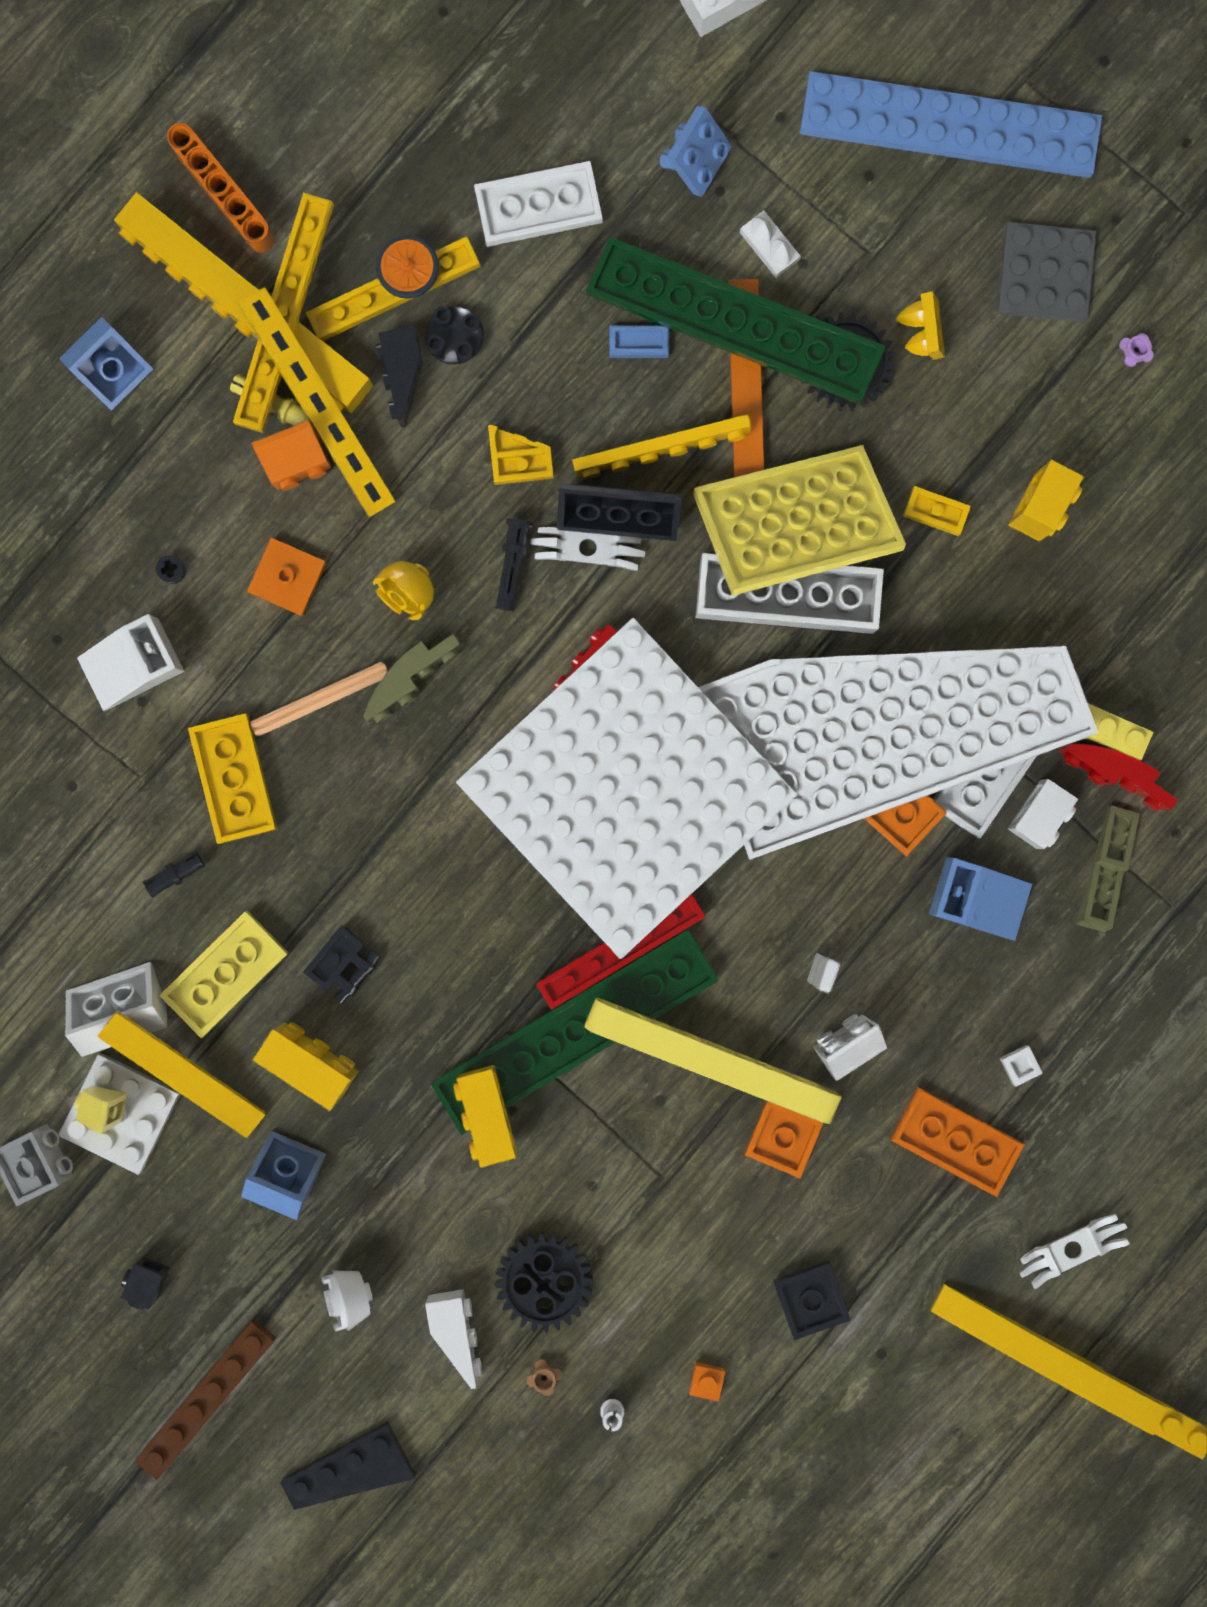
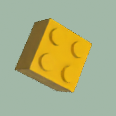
(1046, 501)

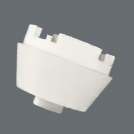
(347, 1298)

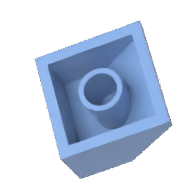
(106, 363)
(283, 1175)

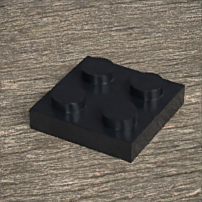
(811, 1300)

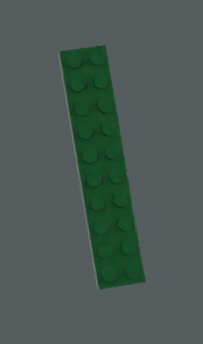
(735, 320)
(559, 1038)

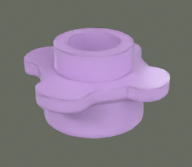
(1141, 342)

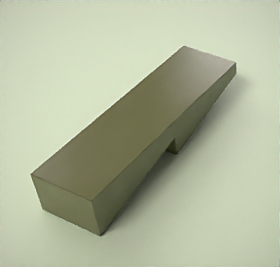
(1107, 869)

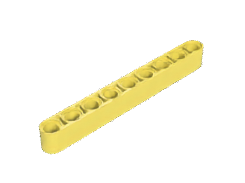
(712, 1061)

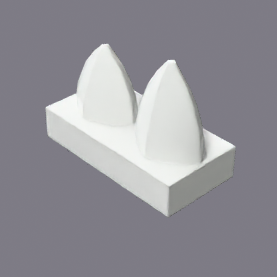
(770, 244)

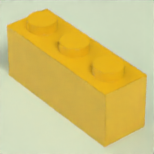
(485, 1116)

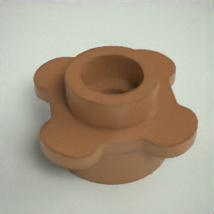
(540, 1385)

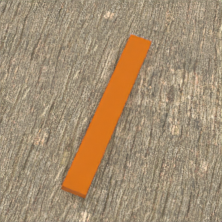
(747, 399)

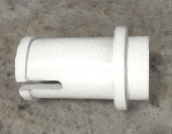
(609, 1419)

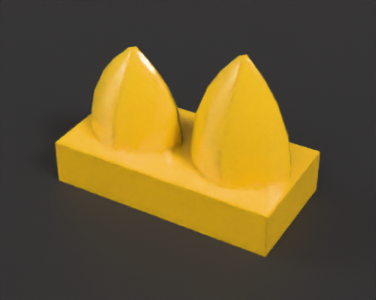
(927, 315)

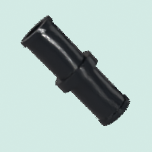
(174, 874)

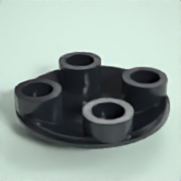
(454, 335)

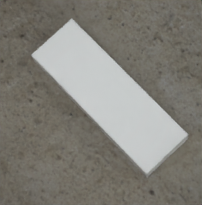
(823, 972)

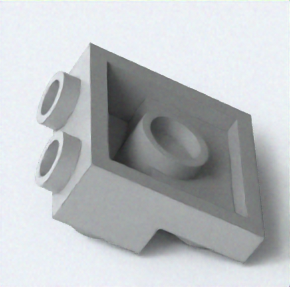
(34, 1164)

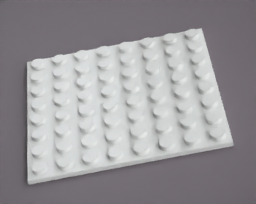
(626, 788)

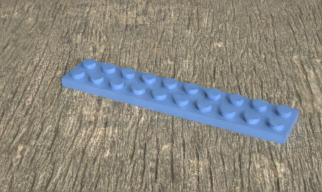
(950, 124)

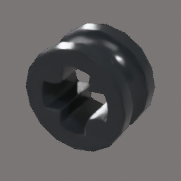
(162, 566)

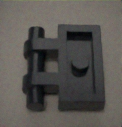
(333, 960)

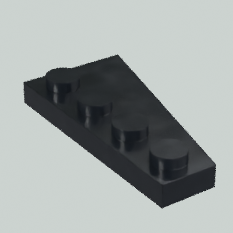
(356, 1467)

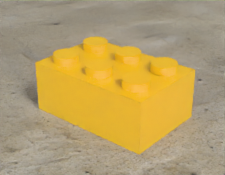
(306, 1064)

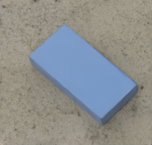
(638, 341)

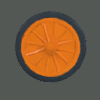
(407, 266)

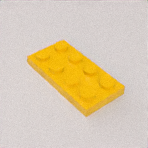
(232, 778)

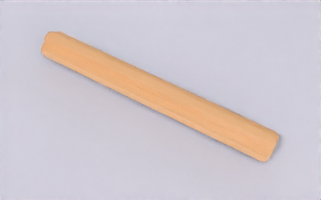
(319, 699)

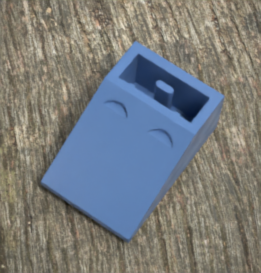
(980, 898)

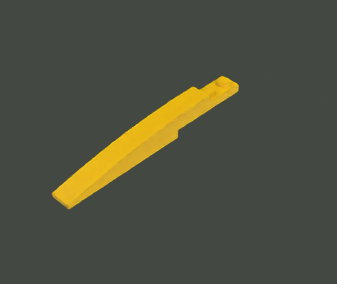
(1071, 1371)

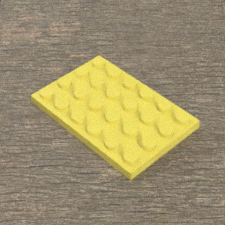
(798, 519)

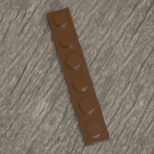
(205, 1399)

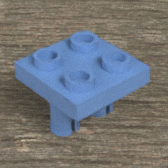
(697, 151)

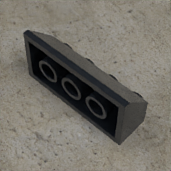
(618, 511)

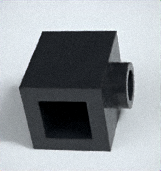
(144, 1283)

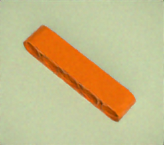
(213, 176)

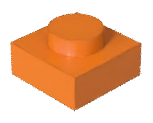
(706, 1381)

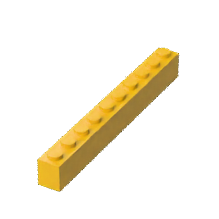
(225, 288)

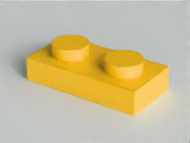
(936, 511)

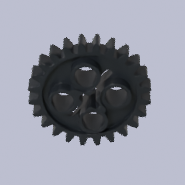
(881, 374)
(563, 1262)

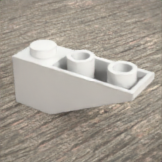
(451, 1330)

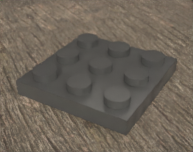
(1046, 272)

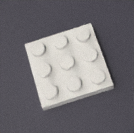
(143, 1117)

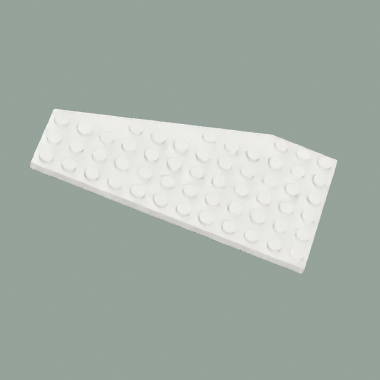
(895, 726)

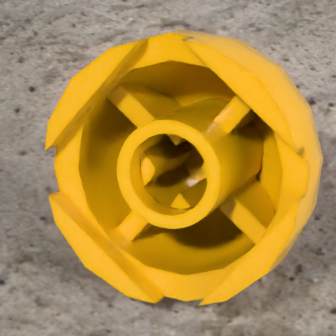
(405, 588)

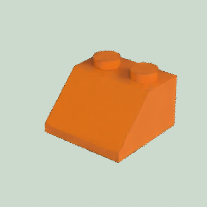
(292, 456)

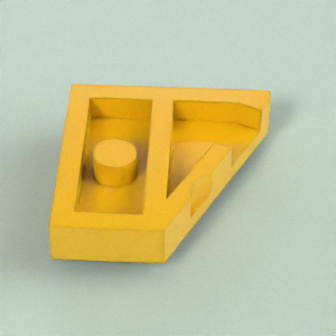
(517, 458)

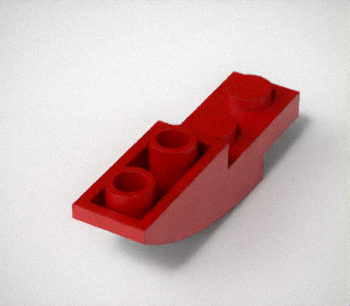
(1109, 766)

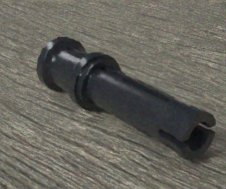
(506, 600)

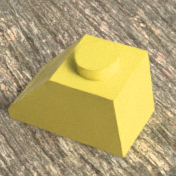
(100, 1108)

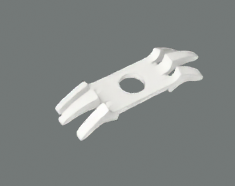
(605, 552)
(1091, 1245)

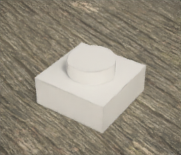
(1021, 1065)

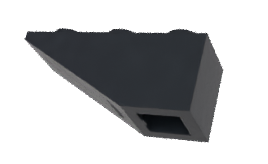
(403, 365)

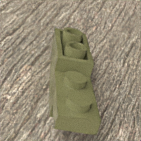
(398, 684)

